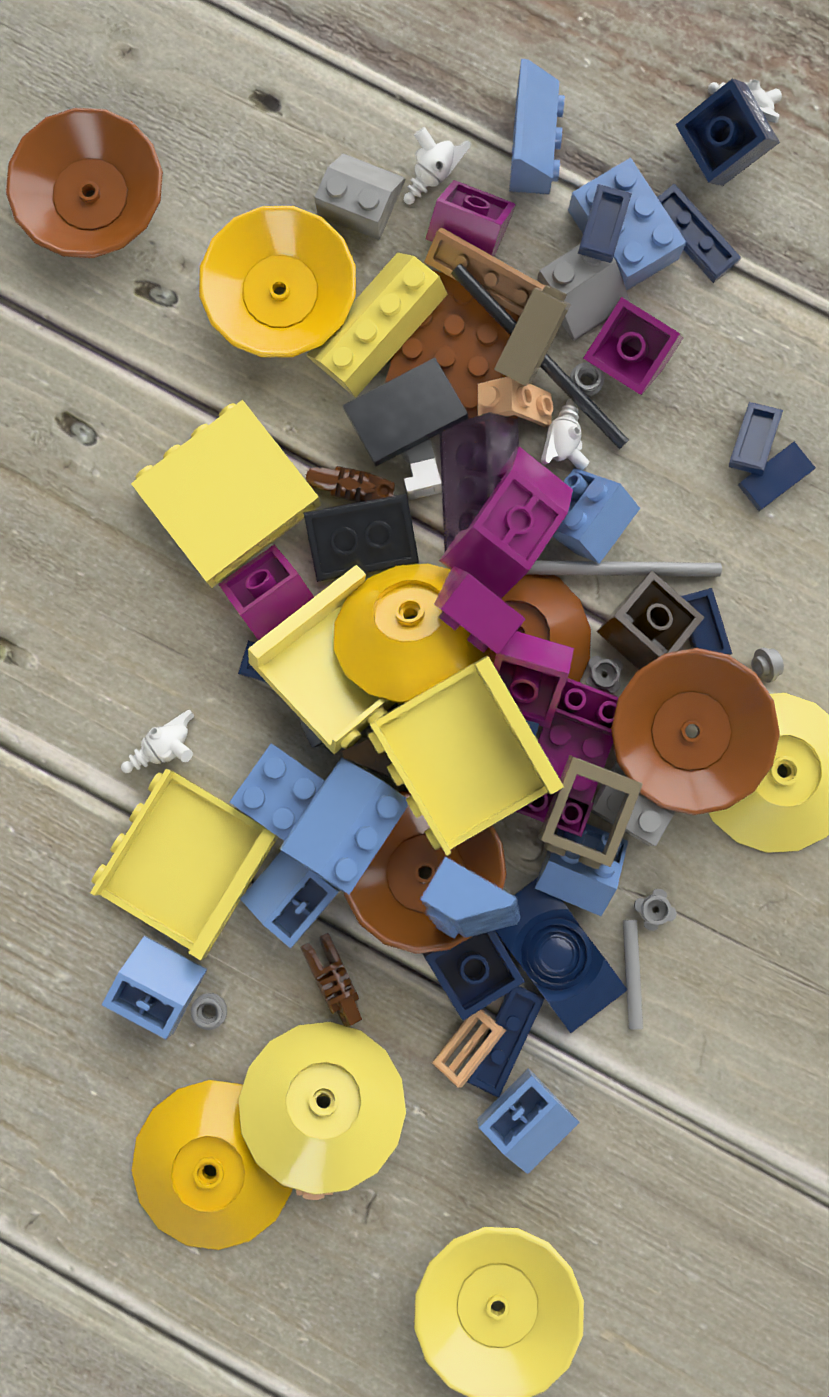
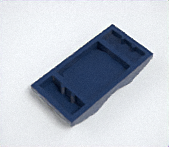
(560, 958)

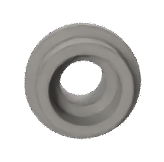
(591, 371)
(767, 664)
(201, 1019)

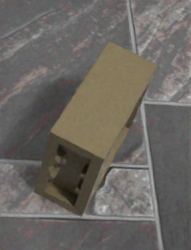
(533, 334)
(588, 855)

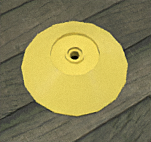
(793, 809)
(312, 1145)
(504, 1350)

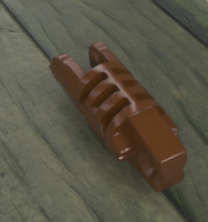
(350, 483)
(333, 981)

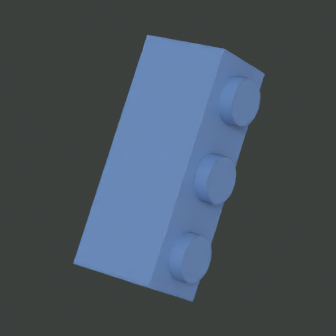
(536, 130)
(345, 825)

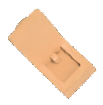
(510, 398)

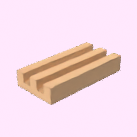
(480, 1054)

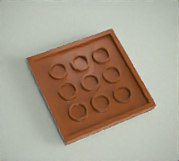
(462, 341)

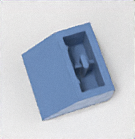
(596, 515)
(577, 882)
(288, 898)
(154, 987)
(527, 1122)

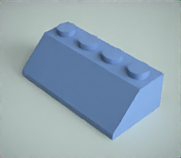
(467, 903)

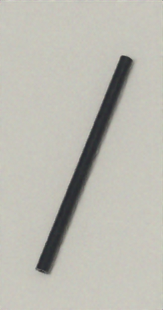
(548, 365)

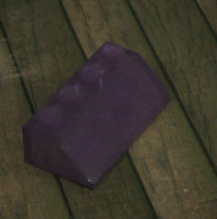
(470, 466)

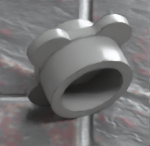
(613, 670)
(665, 911)

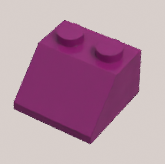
(471, 216)
(633, 346)
(266, 591)
(477, 610)
(534, 675)

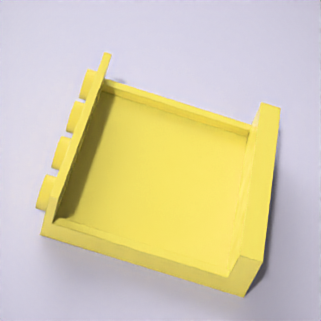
(226, 492)
(306, 674)
(464, 755)
(184, 862)

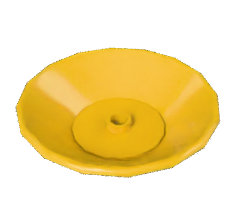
(271, 251)
(396, 654)
(181, 1137)

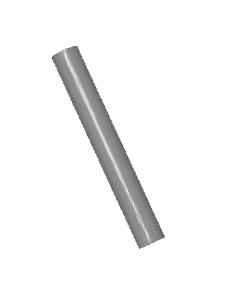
(632, 968)

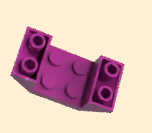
(511, 525)
(582, 731)

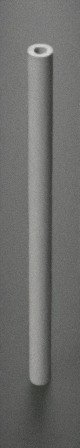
(626, 568)

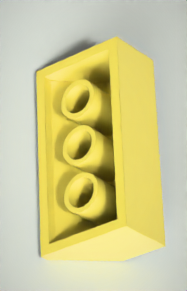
(380, 322)

